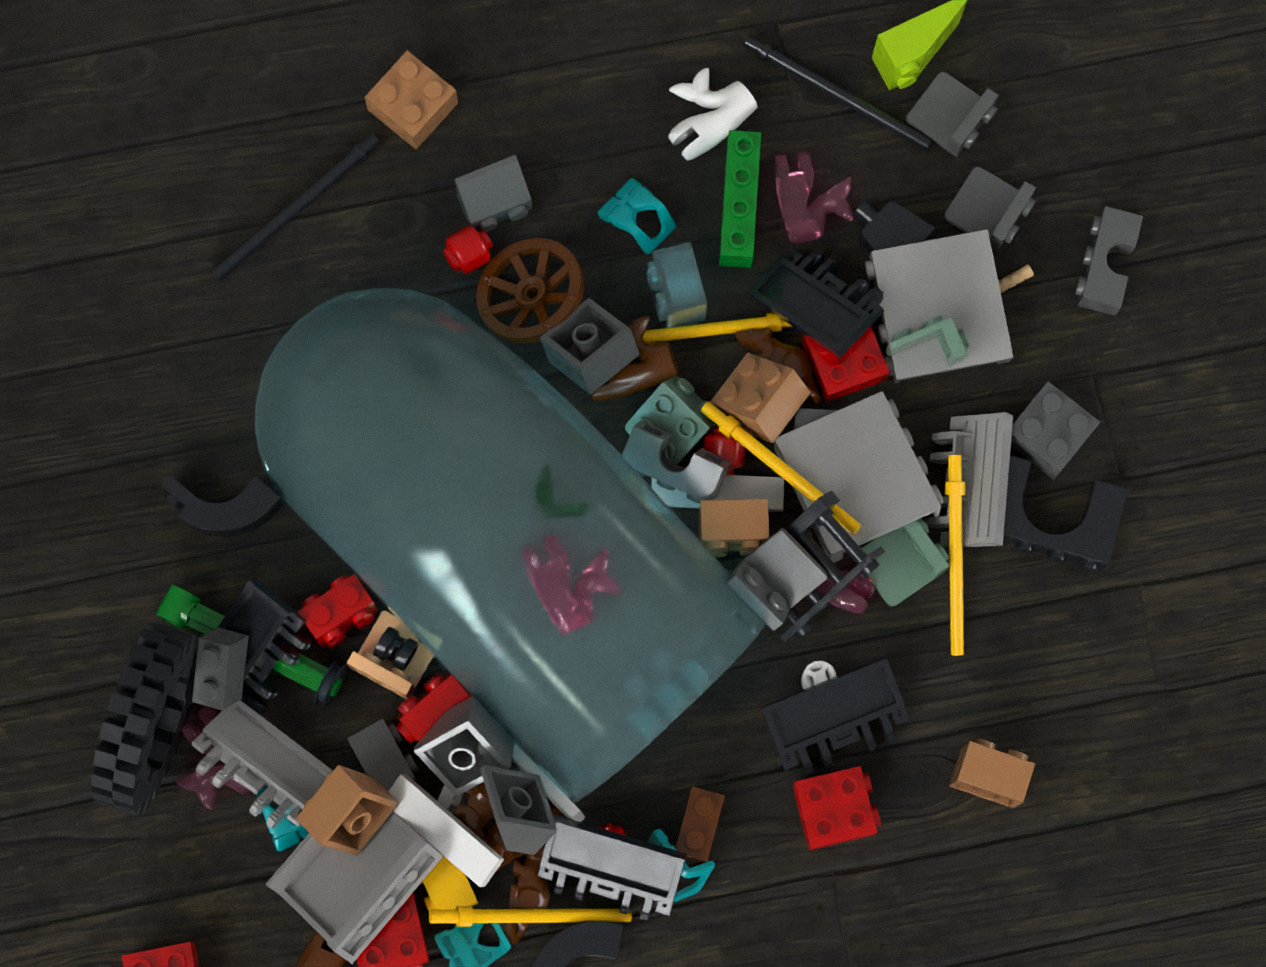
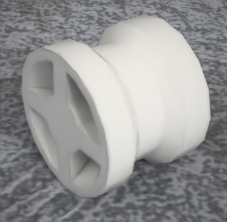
(819, 671)

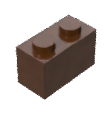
(699, 824)

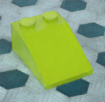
(909, 47)

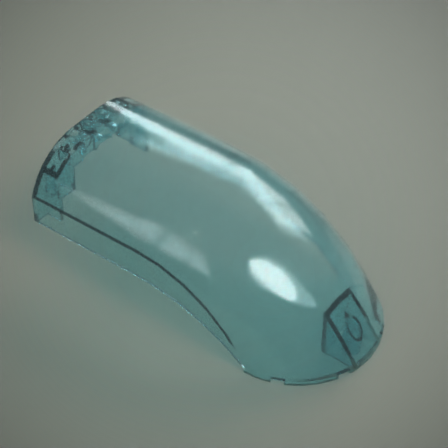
(419, 468)

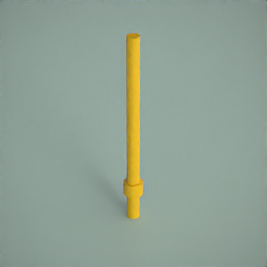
(716, 328)
(732, 428)
(955, 489)
(465, 916)

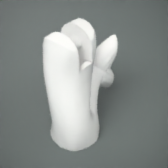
(733, 107)

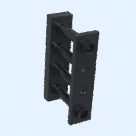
(821, 513)

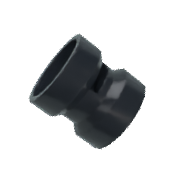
(395, 648)

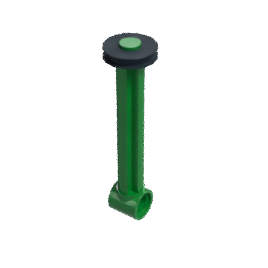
(187, 612)

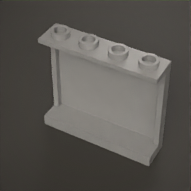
(946, 279)
(866, 464)
(354, 895)

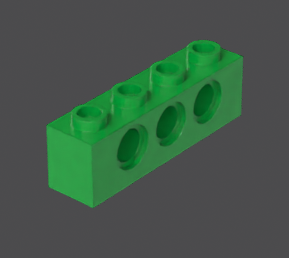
(740, 199)

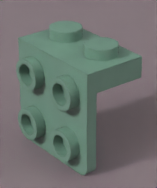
(952, 341)
(676, 411)
(907, 563)

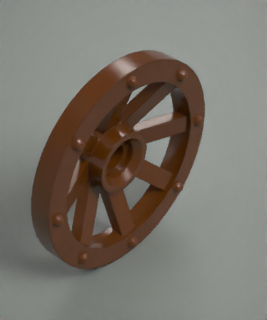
(528, 288)

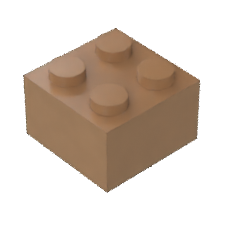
(411, 99)
(761, 396)
(733, 525)
(992, 773)
(347, 810)

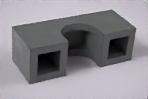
(1101, 287)
(648, 456)

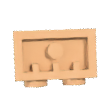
(382, 671)

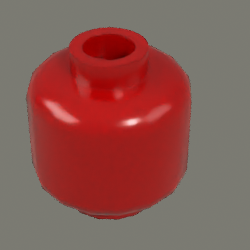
(467, 249)
(726, 448)

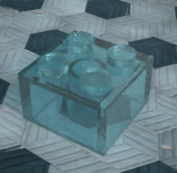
(678, 286)

